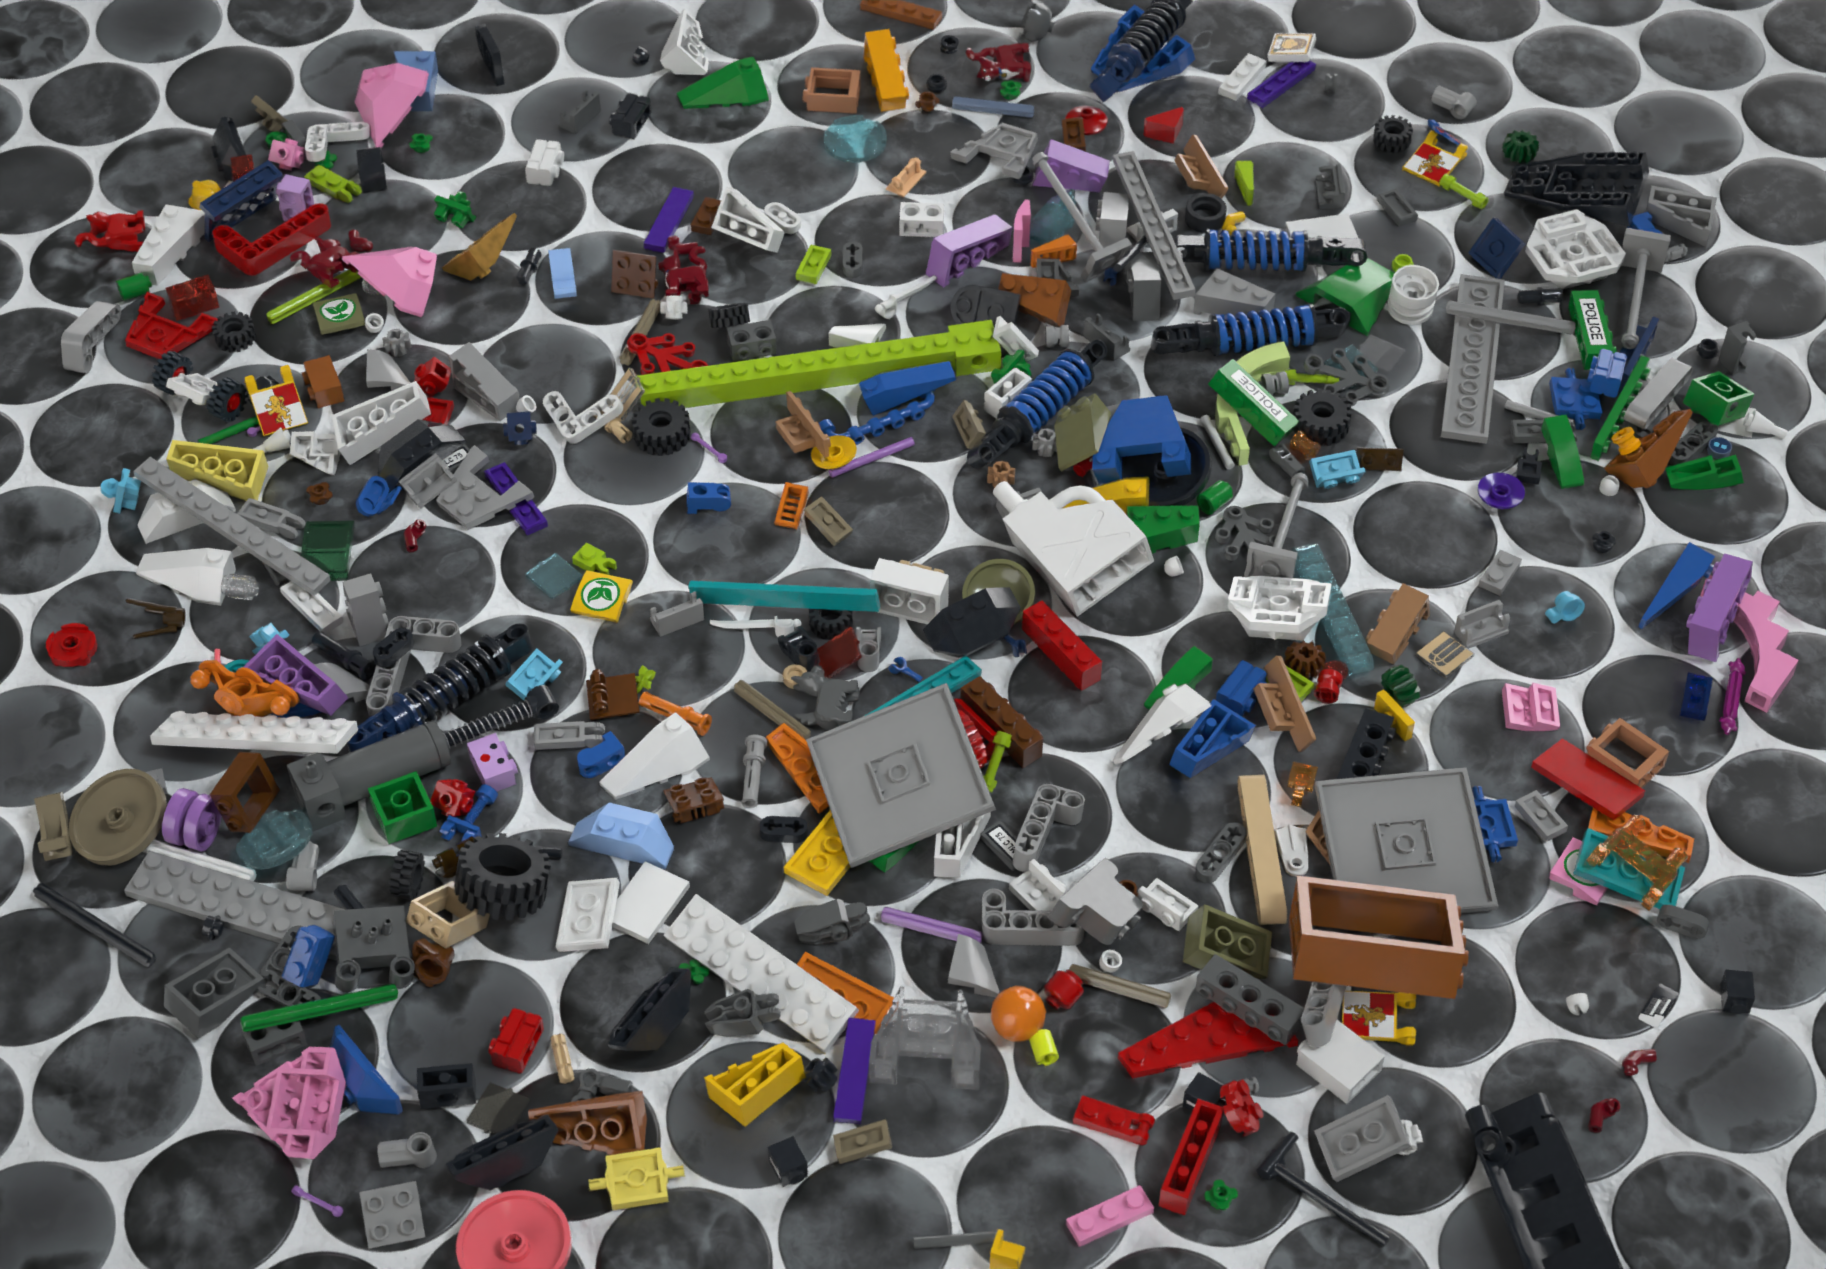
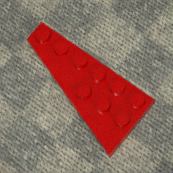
(1200, 1037)

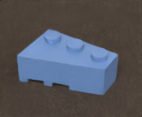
(424, 61)

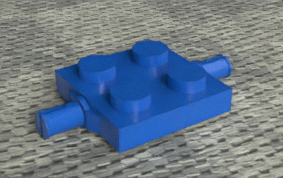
(1574, 398)
(1495, 823)

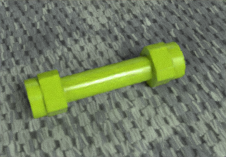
(1478, 200)
(1306, 378)
(1001, 740)

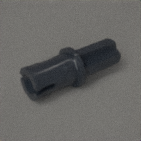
(528, 266)
(1539, 296)

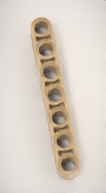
(1262, 850)

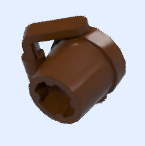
(433, 964)

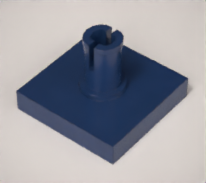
(1496, 248)

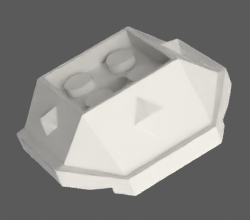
(1573, 249)
(1278, 605)

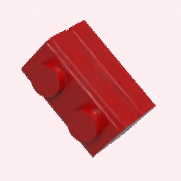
(516, 1040)

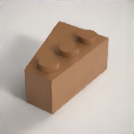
(1398, 623)

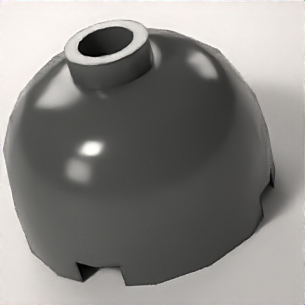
(1036, 21)

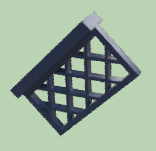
(247, 191)

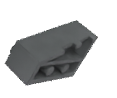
(1144, 286)

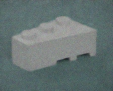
(1112, 218)

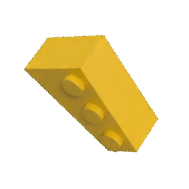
(757, 1084)

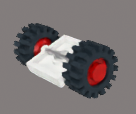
(174, 378)

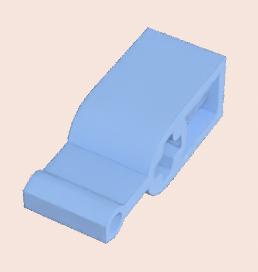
(562, 273)

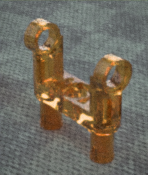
(1628, 846)

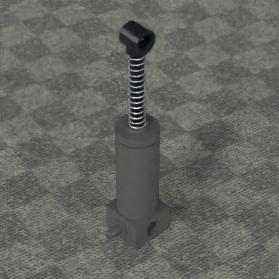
(328, 786)

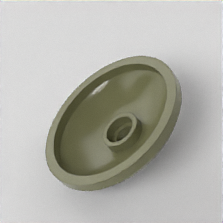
(1000, 574)

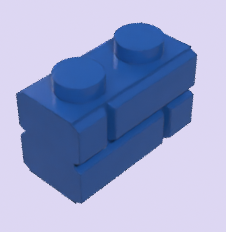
(1606, 372)
(1238, 690)
(308, 956)

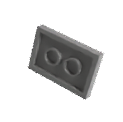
(1362, 1138)

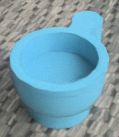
(1567, 607)

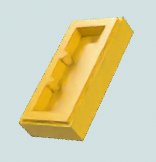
(1402, 721)

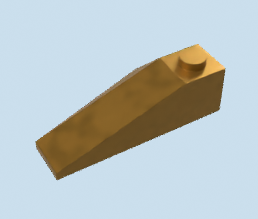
(482, 253)

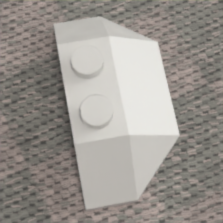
(165, 518)

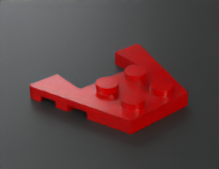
(157, 335)

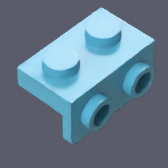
(1335, 469)
(532, 673)

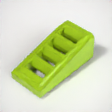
(1244, 178)

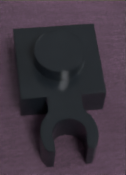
(1529, 468)

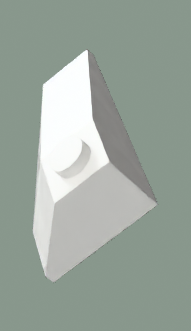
(683, 48)
(190, 572)
(1174, 708)
(663, 753)

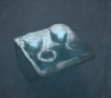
(1052, 220)

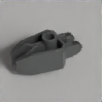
(831, 922)
(742, 1013)

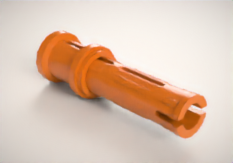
(697, 721)

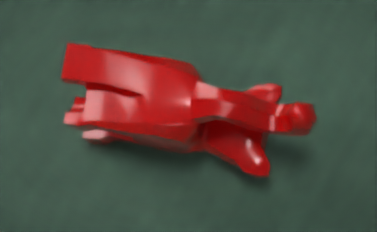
(120, 230)

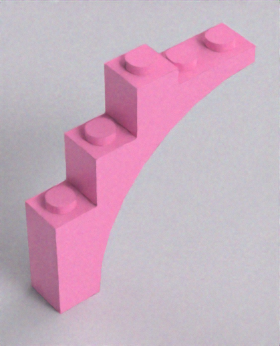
(1766, 639)

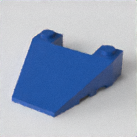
(1167, 62)
(1140, 429)

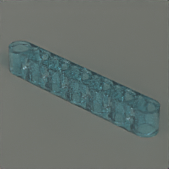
(1339, 620)

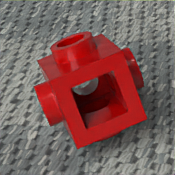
(432, 376)
(452, 797)

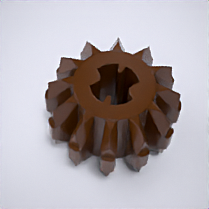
(1305, 658)

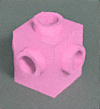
(287, 154)

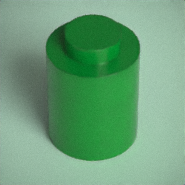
(133, 286)
(1214, 497)

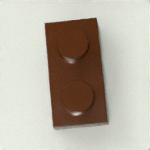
(1074, 133)
(705, 216)

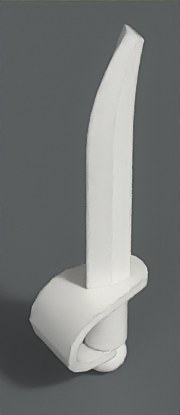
(889, 307)
(782, 626)

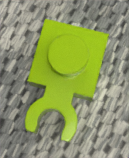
(593, 559)

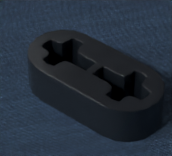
(394, 647)
(783, 829)

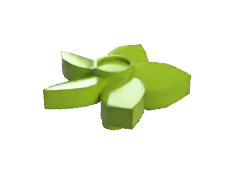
(644, 678)

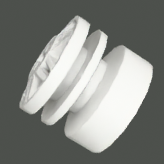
(1412, 294)

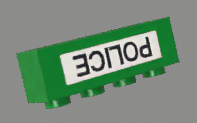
(1591, 325)
(1253, 402)

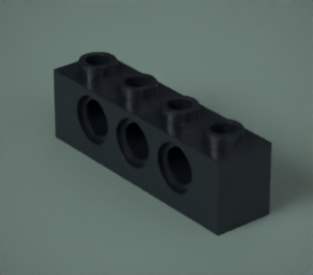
(1368, 745)

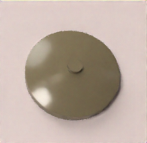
(117, 816)

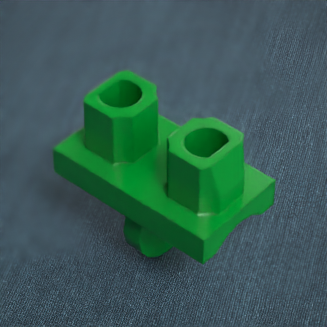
(456, 206)
(1010, 362)

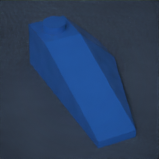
(902, 385)
(1684, 576)

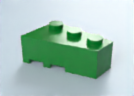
(1166, 525)

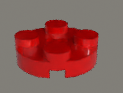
(71, 656)
(1240, 1107)

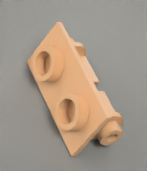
(907, 178)

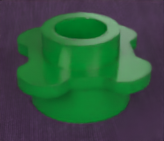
(1010, 89)
(420, 142)
(1220, 1202)

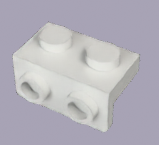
(1037, 888)
(1166, 904)

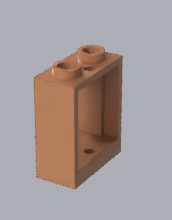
(832, 79)
(1655, 753)

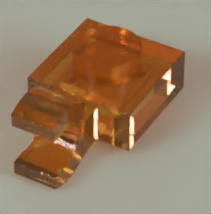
(1301, 779)

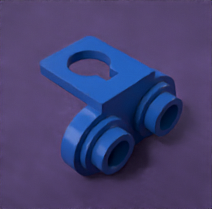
(375, 497)

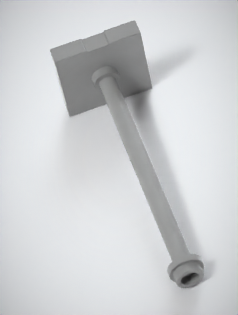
(1645, 252)
(1102, 257)
(1275, 561)

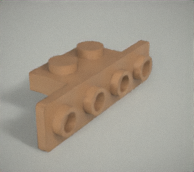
(1199, 168)
(801, 430)
(1282, 704)

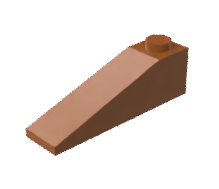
(1651, 458)
(601, 1123)

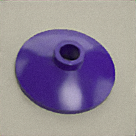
(1501, 490)

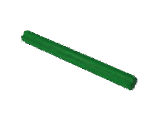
(318, 1007)

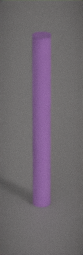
(873, 456)

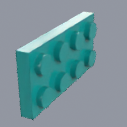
(1619, 874)

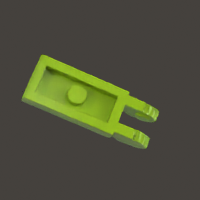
(333, 184)

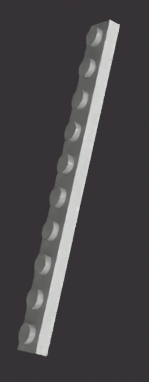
(1154, 225)
(232, 526)

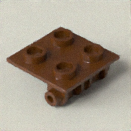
(634, 274)
(611, 695)
(692, 796)

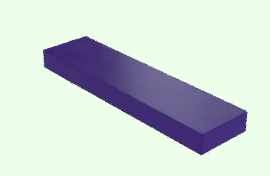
(1280, 82)
(668, 219)
(525, 512)
(854, 1071)

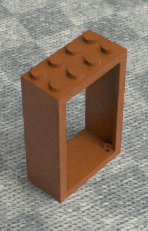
(1375, 960)

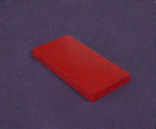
(1588, 779)

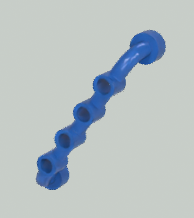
(876, 425)

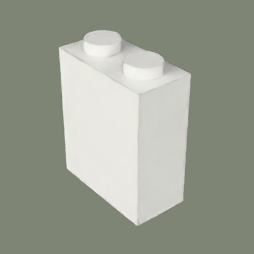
(1342, 1064)

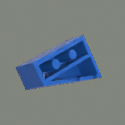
(1211, 739)

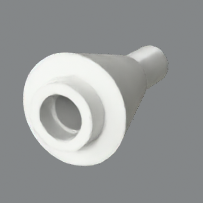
(1758, 423)
(277, 441)

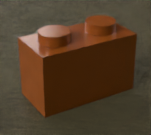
(323, 382)

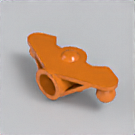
(244, 690)

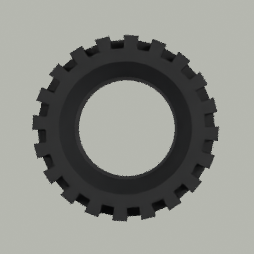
(498, 893)

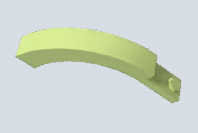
(1264, 360)

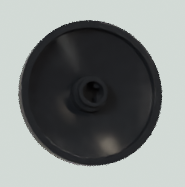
(1173, 489)

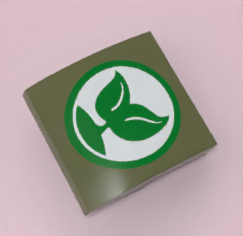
(339, 313)

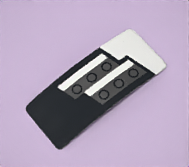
(1658, 1005)

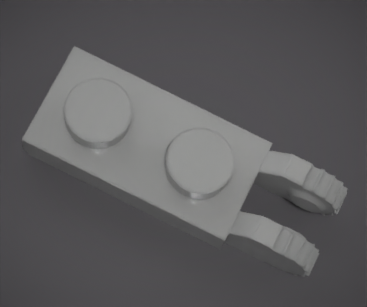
(271, 518)
(567, 735)

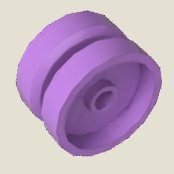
(191, 820)

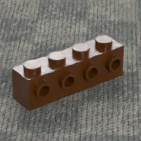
(998, 713)

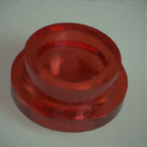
(1339, 666)

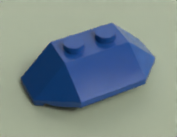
(363, 1082)

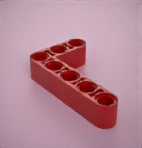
(276, 244)

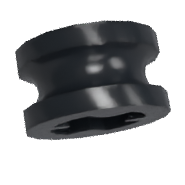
(949, 39)

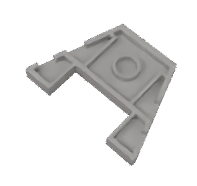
(1003, 142)
(471, 499)

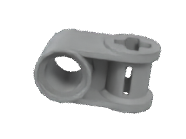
(870, 648)

